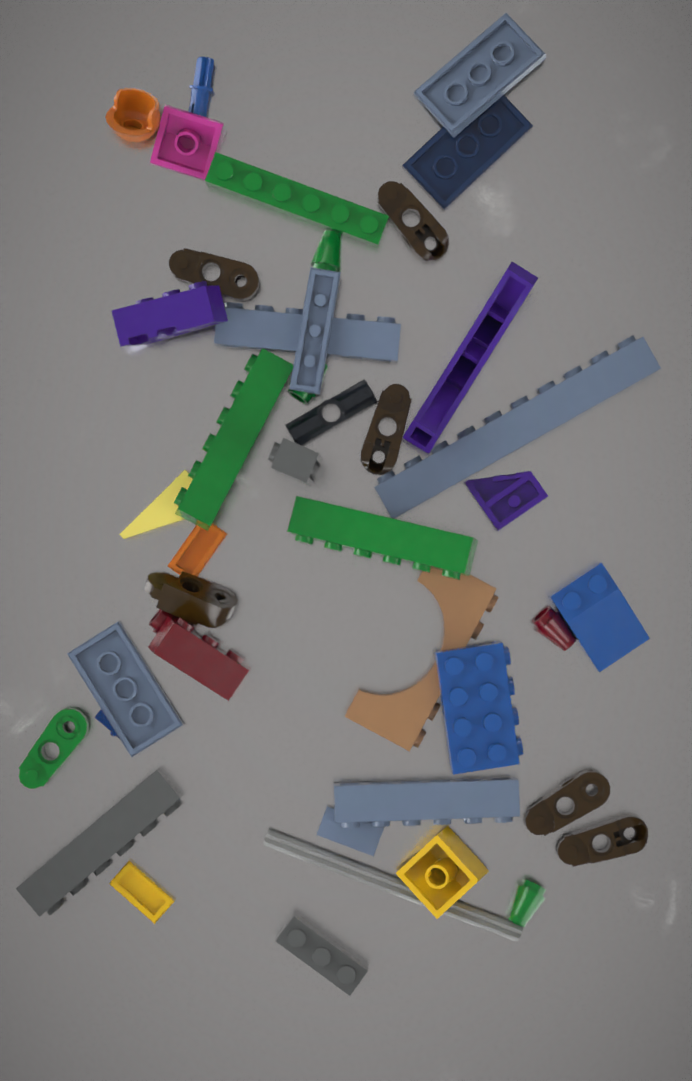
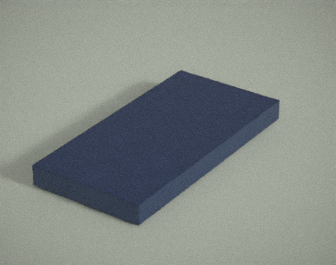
(451, 165)

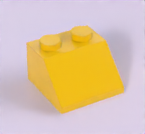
(442, 872)

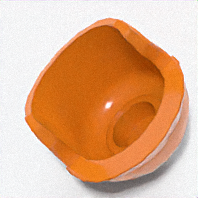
(134, 115)

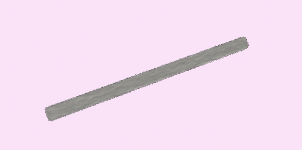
(386, 883)

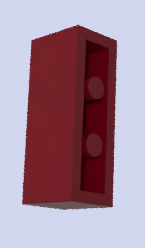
(199, 657)

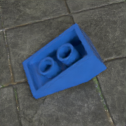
(599, 616)

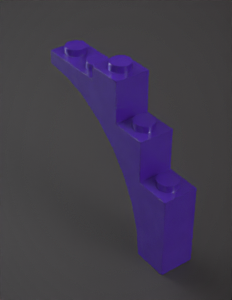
(470, 357)

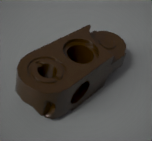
(398, 200)
(190, 268)
(392, 405)
(192, 598)
(545, 817)
(578, 847)

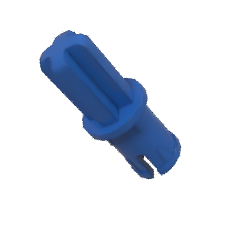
(201, 86)

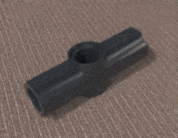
(350, 403)

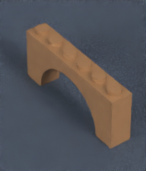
(403, 713)

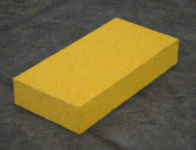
(142, 891)

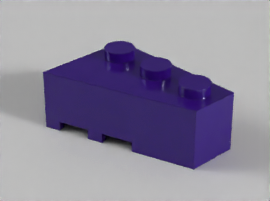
(170, 315)

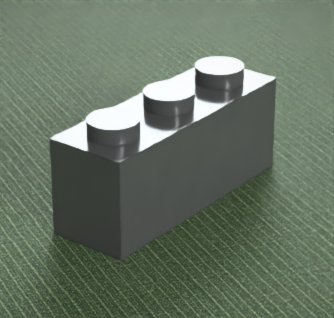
(322, 953)

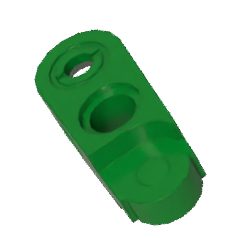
(37, 767)

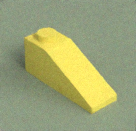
(160, 511)

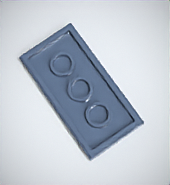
(480, 74)
(125, 689)

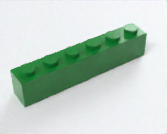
(296, 200)
(234, 439)
(382, 536)

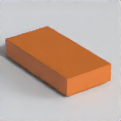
(197, 550)

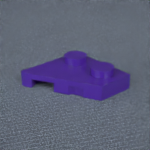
(506, 496)

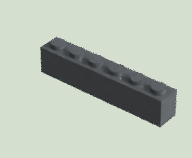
(295, 461)
(99, 842)

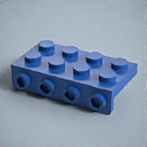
(478, 707)

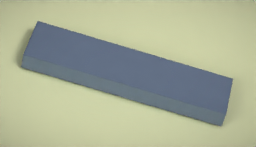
(315, 330)

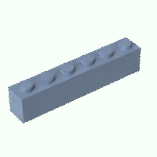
(280, 333)
(426, 801)

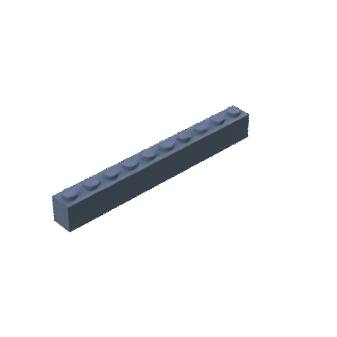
(517, 427)

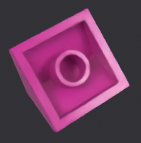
(186, 142)

